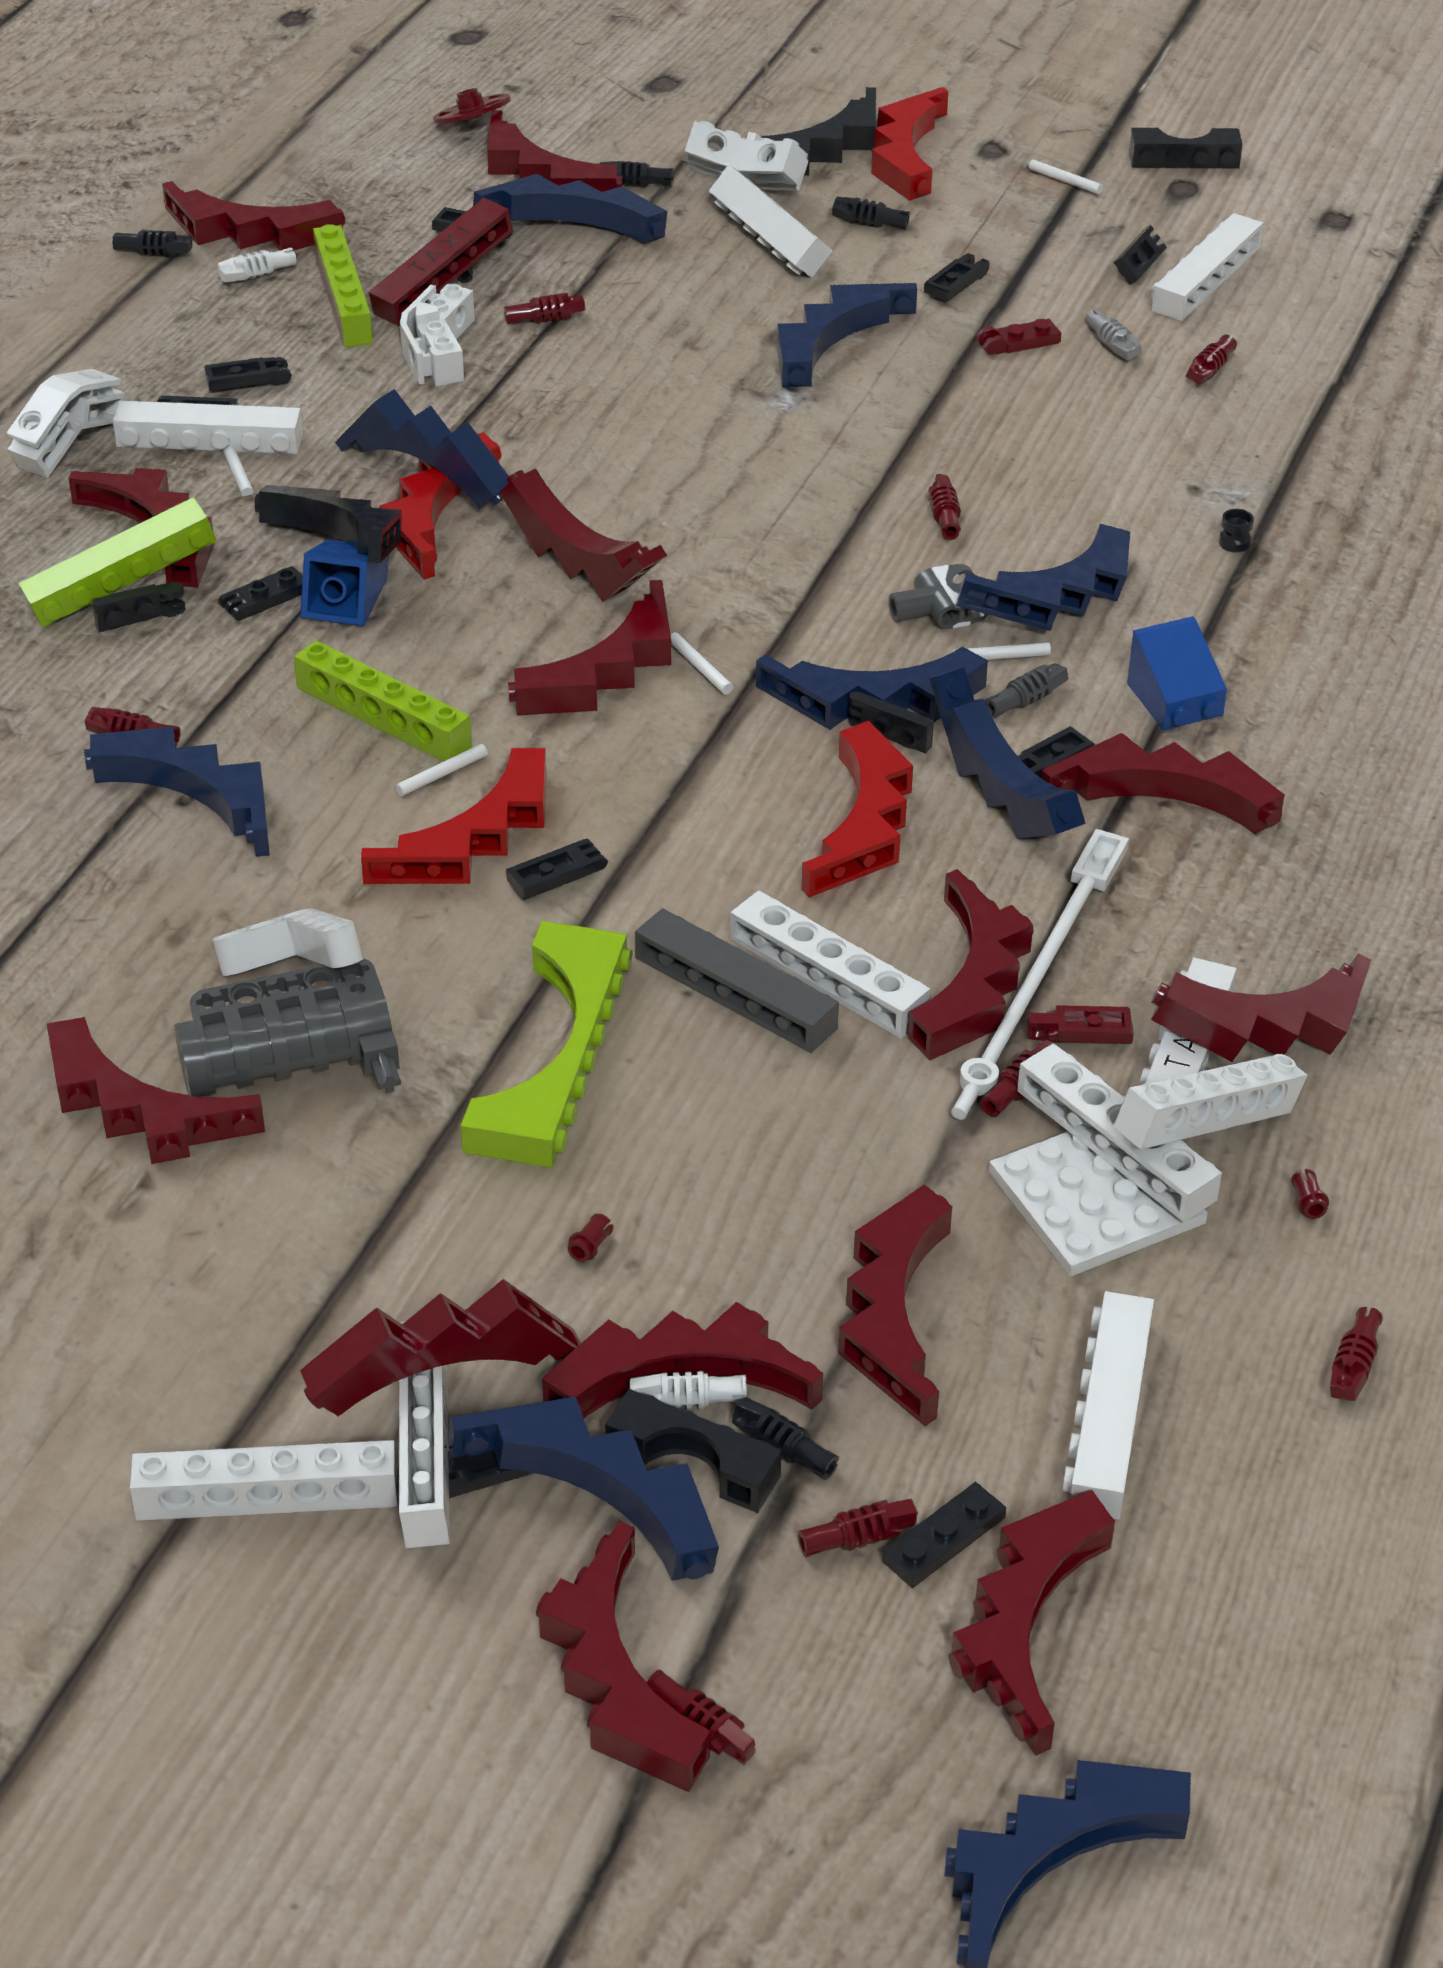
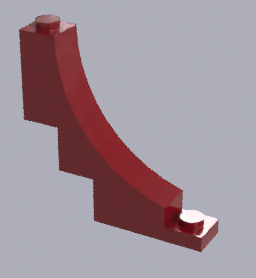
(514, 154)
(248, 225)
(550, 526)
(574, 681)
(1125, 769)
(1229, 1019)
(880, 1335)
(383, 1351)

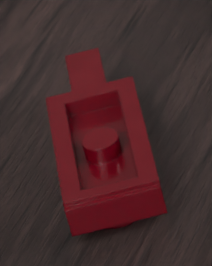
(1082, 1025)

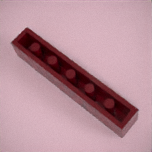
(442, 259)

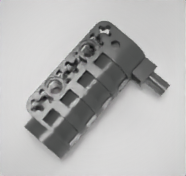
(288, 1029)

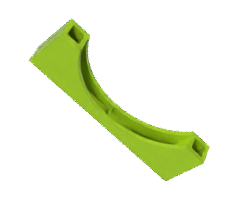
(533, 1117)

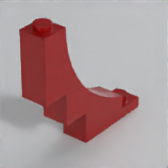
(897, 133)
(421, 502)
(868, 834)
(446, 850)

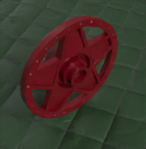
(471, 106)

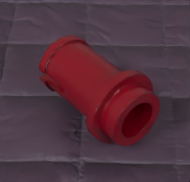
(1312, 1201)
(585, 1244)

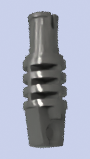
(1027, 689)

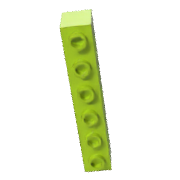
(382, 701)

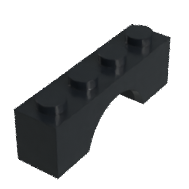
(1156, 149)
(744, 1465)

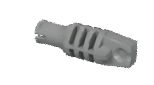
(1114, 335)

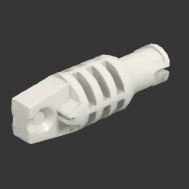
(255, 264)
(691, 1389)

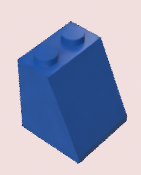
(340, 583)
(1175, 674)

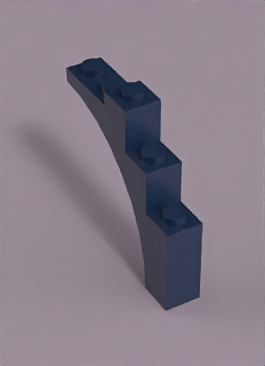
(1098, 1809)

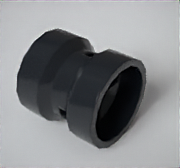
(1236, 529)

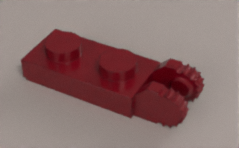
(1019, 337)

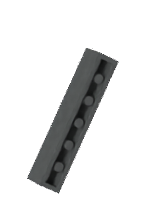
(737, 980)

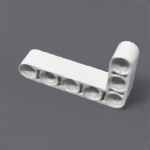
(301, 933)

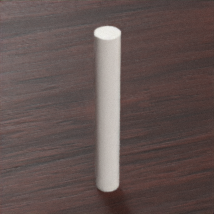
(1065, 177)
(238, 470)
(1013, 651)
(701, 664)
(441, 770)

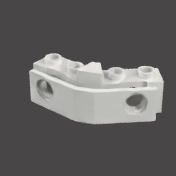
(762, 160)
(437, 328)
(58, 414)

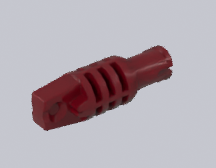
(545, 308)
(1211, 359)
(945, 506)
(115, 720)
(1007, 1085)
(1355, 1355)
(859, 1527)
(724, 1727)

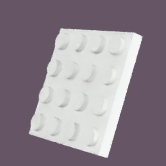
(1083, 1204)

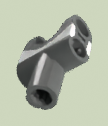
(935, 596)

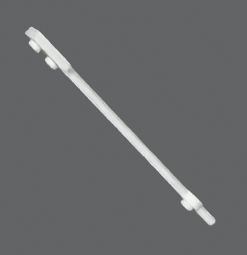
(1091, 871)

